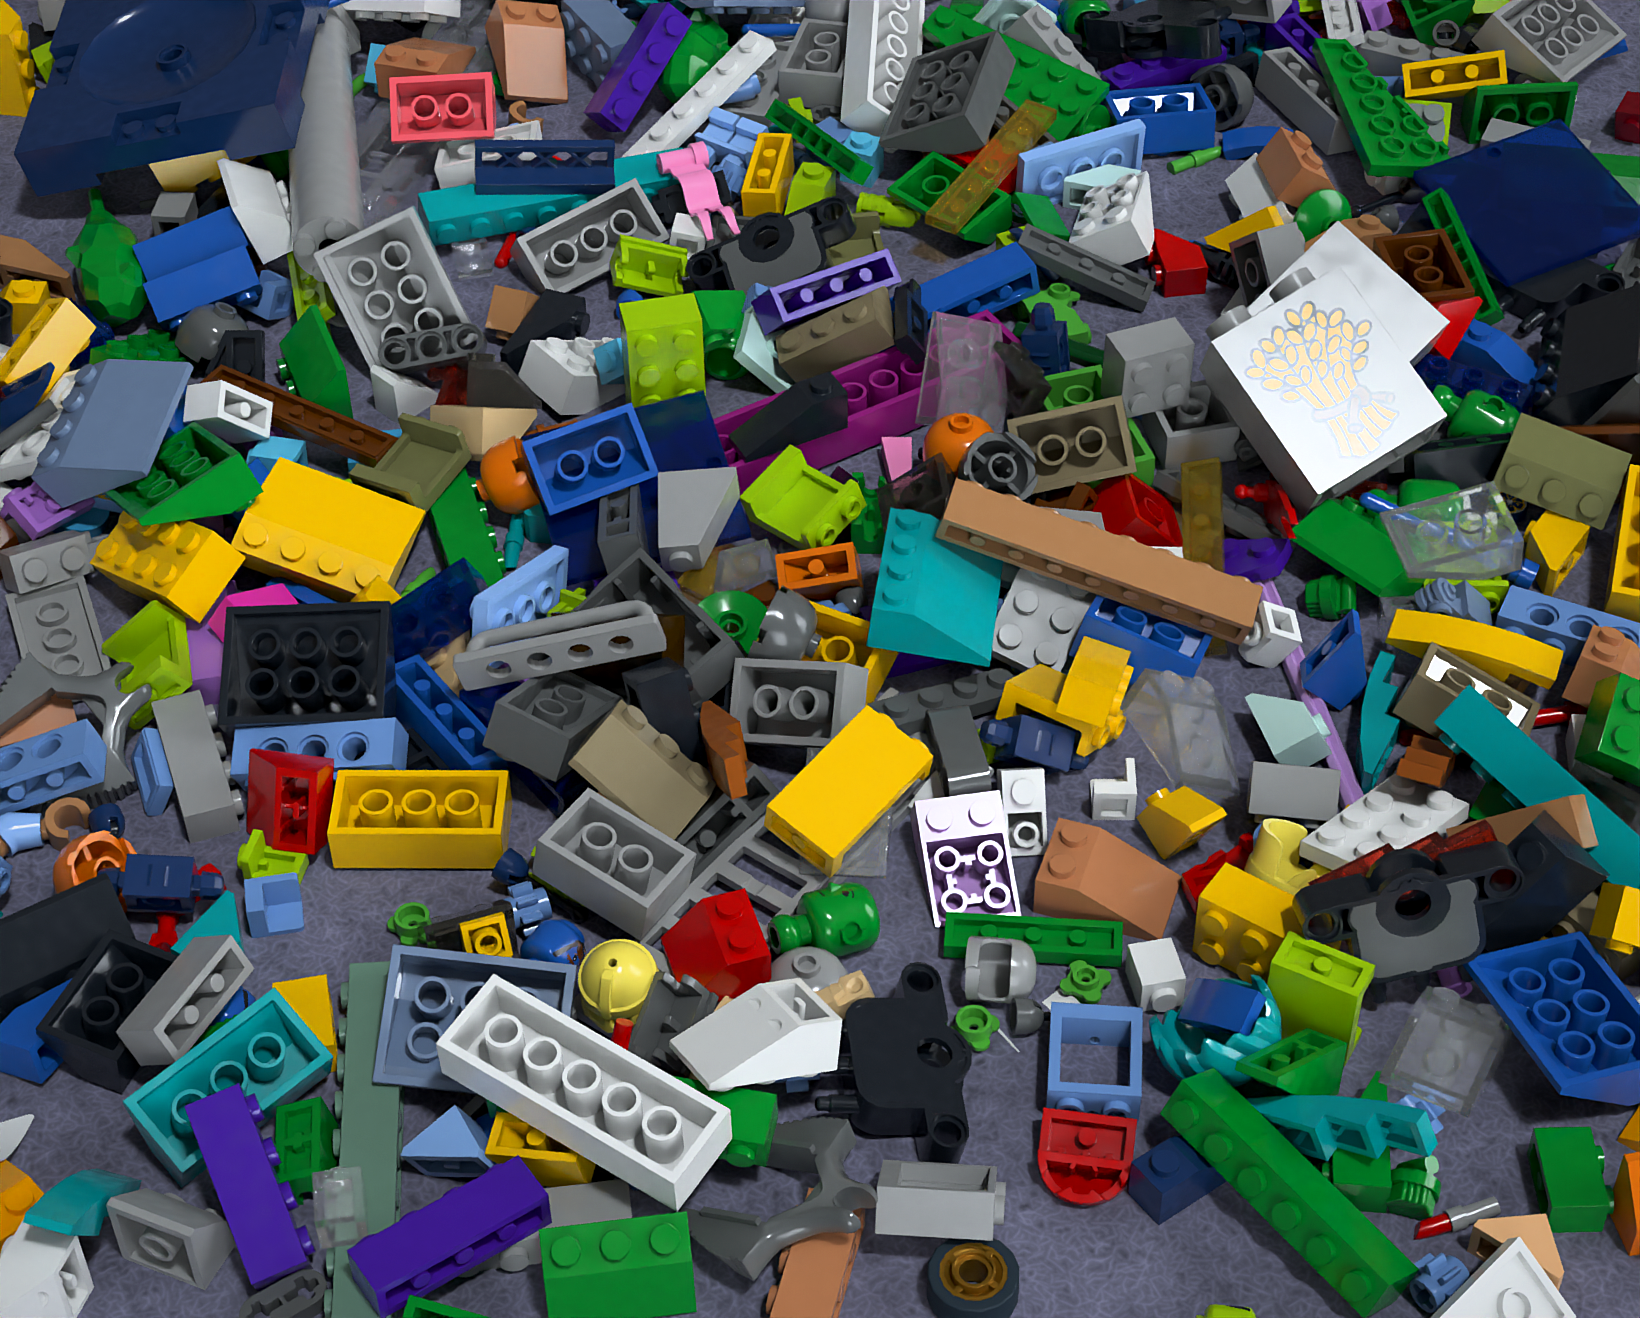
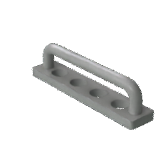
(643, 630)

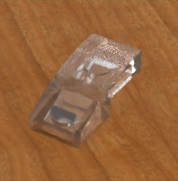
(472, 259)

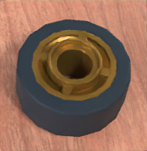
(972, 1260)

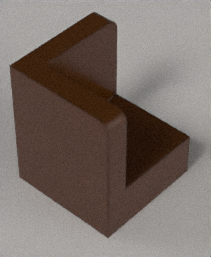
(1073, 497)

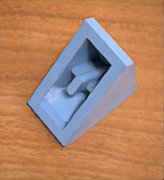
(450, 1147)

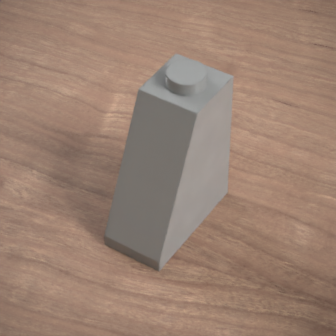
(693, 514)

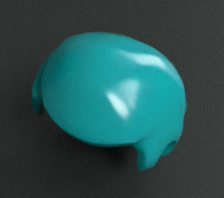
(1191, 1050)

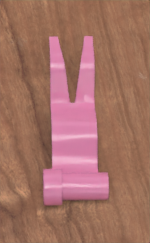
(698, 185)

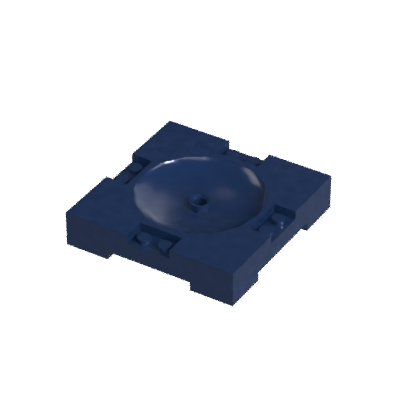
(166, 85)

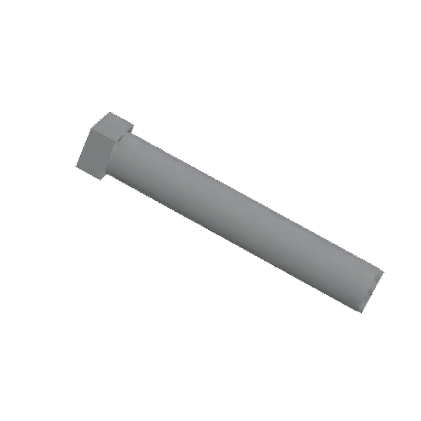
(326, 157)

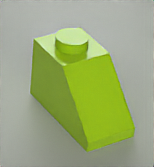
(810, 185)

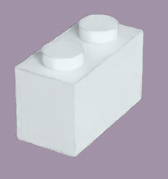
(228, 411)

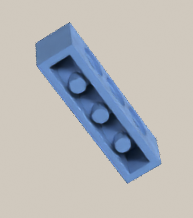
(1557, 621)
(381, 739)
(50, 765)

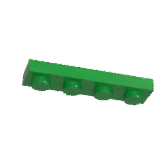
(1050, 938)

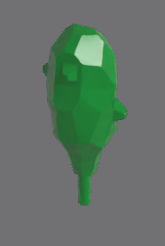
(695, 55)
(108, 266)

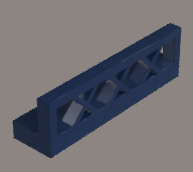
(544, 173)

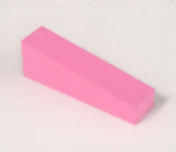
(896, 456)

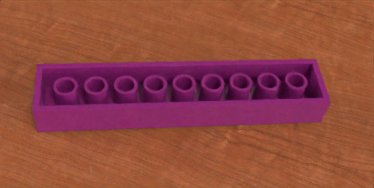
(880, 404)

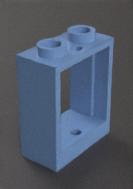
(1103, 1027)

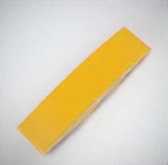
(1480, 644)

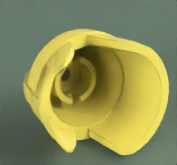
(1277, 856)
(615, 981)

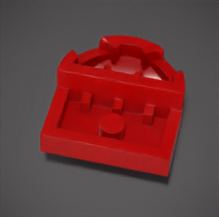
(1085, 1155)

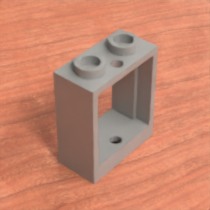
(939, 1200)

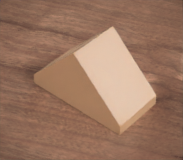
(1532, 1229)

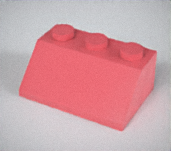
(442, 107)

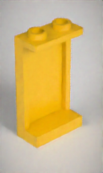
(847, 789)

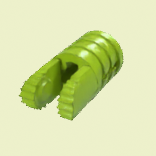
(890, 210)

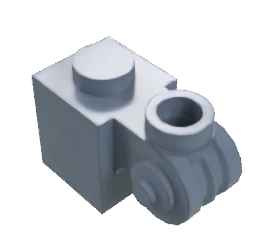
(1456, 601)

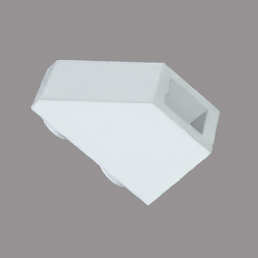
(1024, 809)

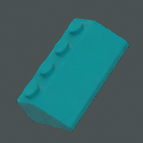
(260, 1049)

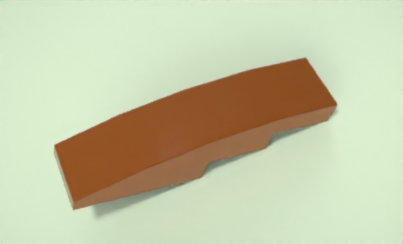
(724, 749)
(1427, 762)

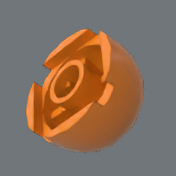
(952, 436)
(506, 478)
(88, 855)

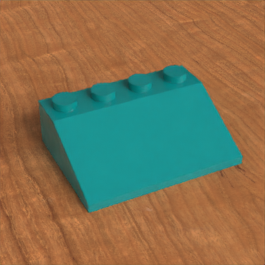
(933, 594)

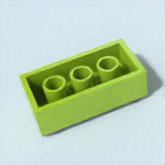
(662, 348)

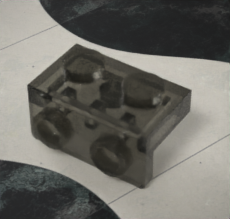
(1024, 380)

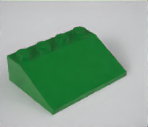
(189, 480)

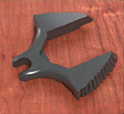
(33, 686)
(803, 1146)

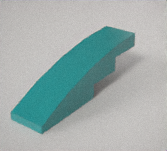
(1377, 727)
(1362, 1126)
(79, 1202)

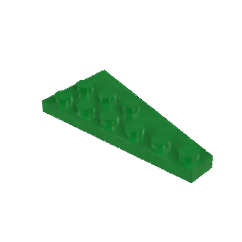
(1034, 74)
(1382, 127)

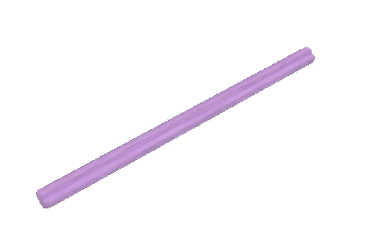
(1349, 786)

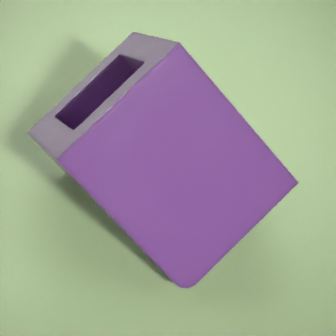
(1374, 14)

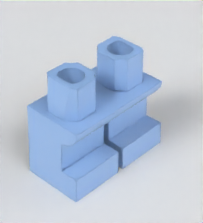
(730, 138)

